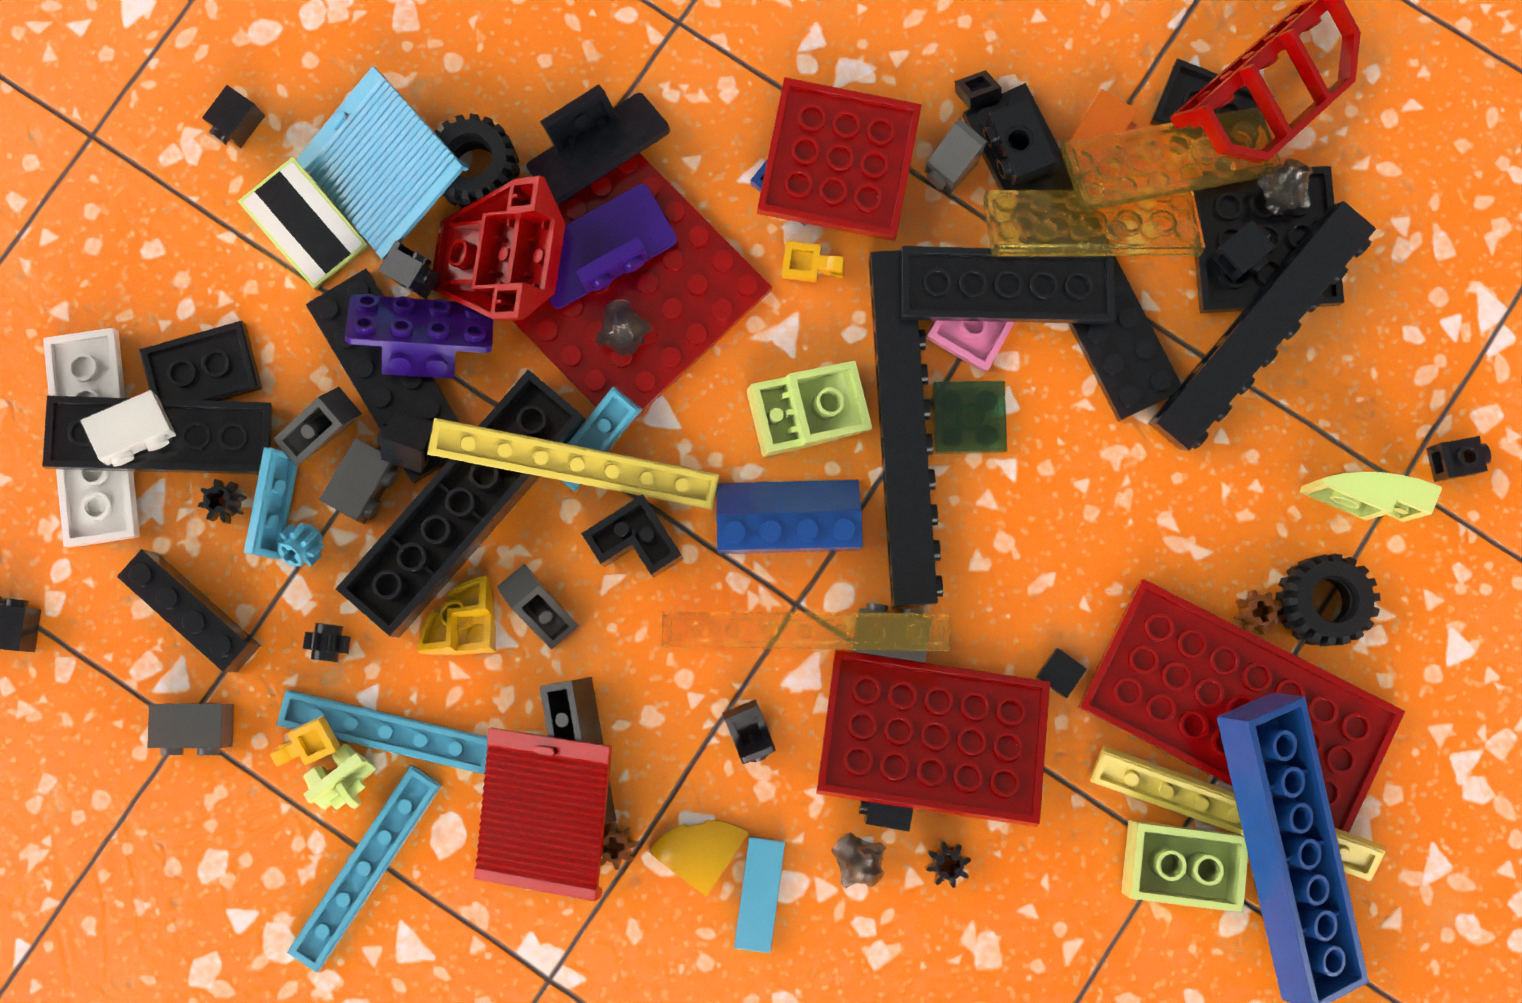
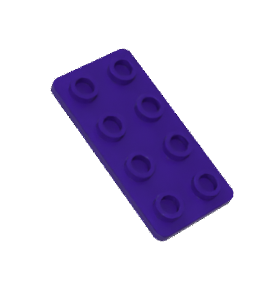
(610, 243)
(417, 334)

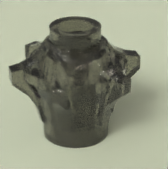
(1287, 187)
(622, 328)
(858, 860)

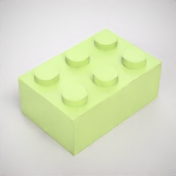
(1185, 866)

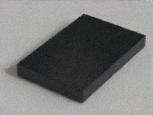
(1185, 82)
(203, 365)

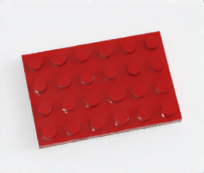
(935, 738)

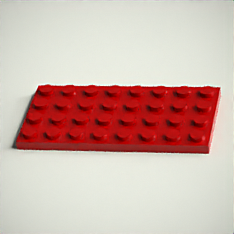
(1183, 667)

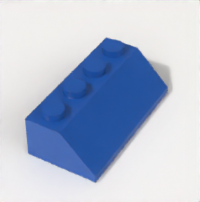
(789, 517)

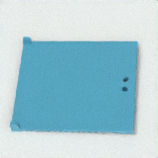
(380, 162)

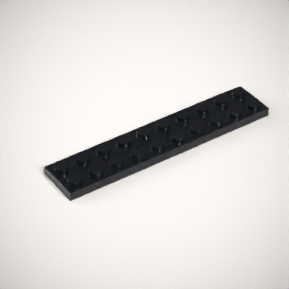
(1121, 354)

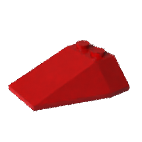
(502, 250)

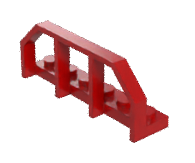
(1262, 54)

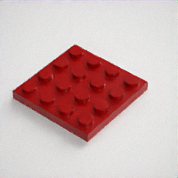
(839, 159)

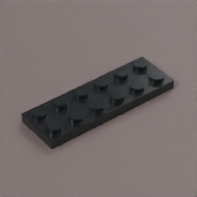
(989, 288)
(363, 365)
(208, 437)

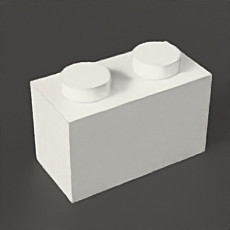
(128, 429)

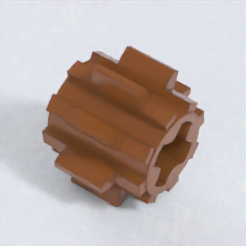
(1253, 602)
(624, 853)

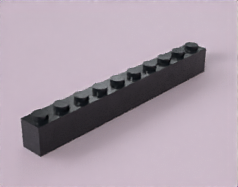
(904, 441)

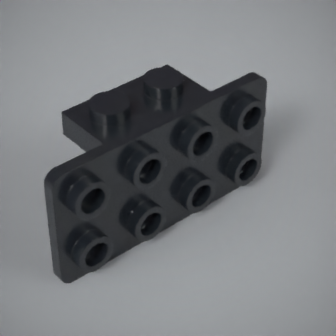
(594, 139)

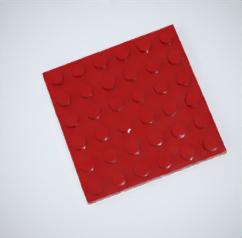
(685, 293)

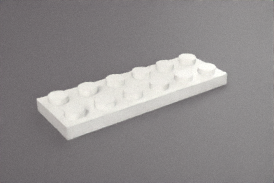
(92, 503)

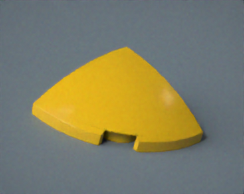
(463, 623)
(699, 851)

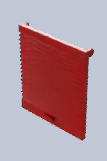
(543, 813)

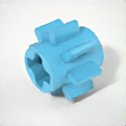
(300, 544)

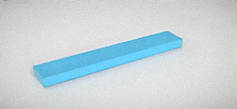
(388, 731)
(364, 868)

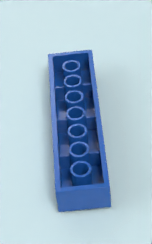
(1293, 849)

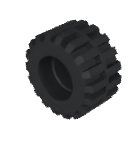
(483, 135)
(1354, 590)

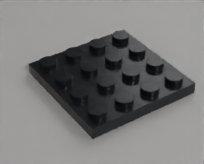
(1232, 206)

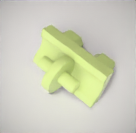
(341, 784)

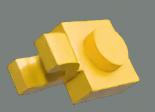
(805, 260)
(309, 742)

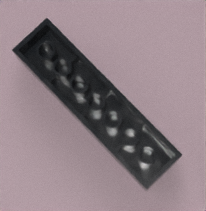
(453, 514)

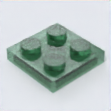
(969, 417)

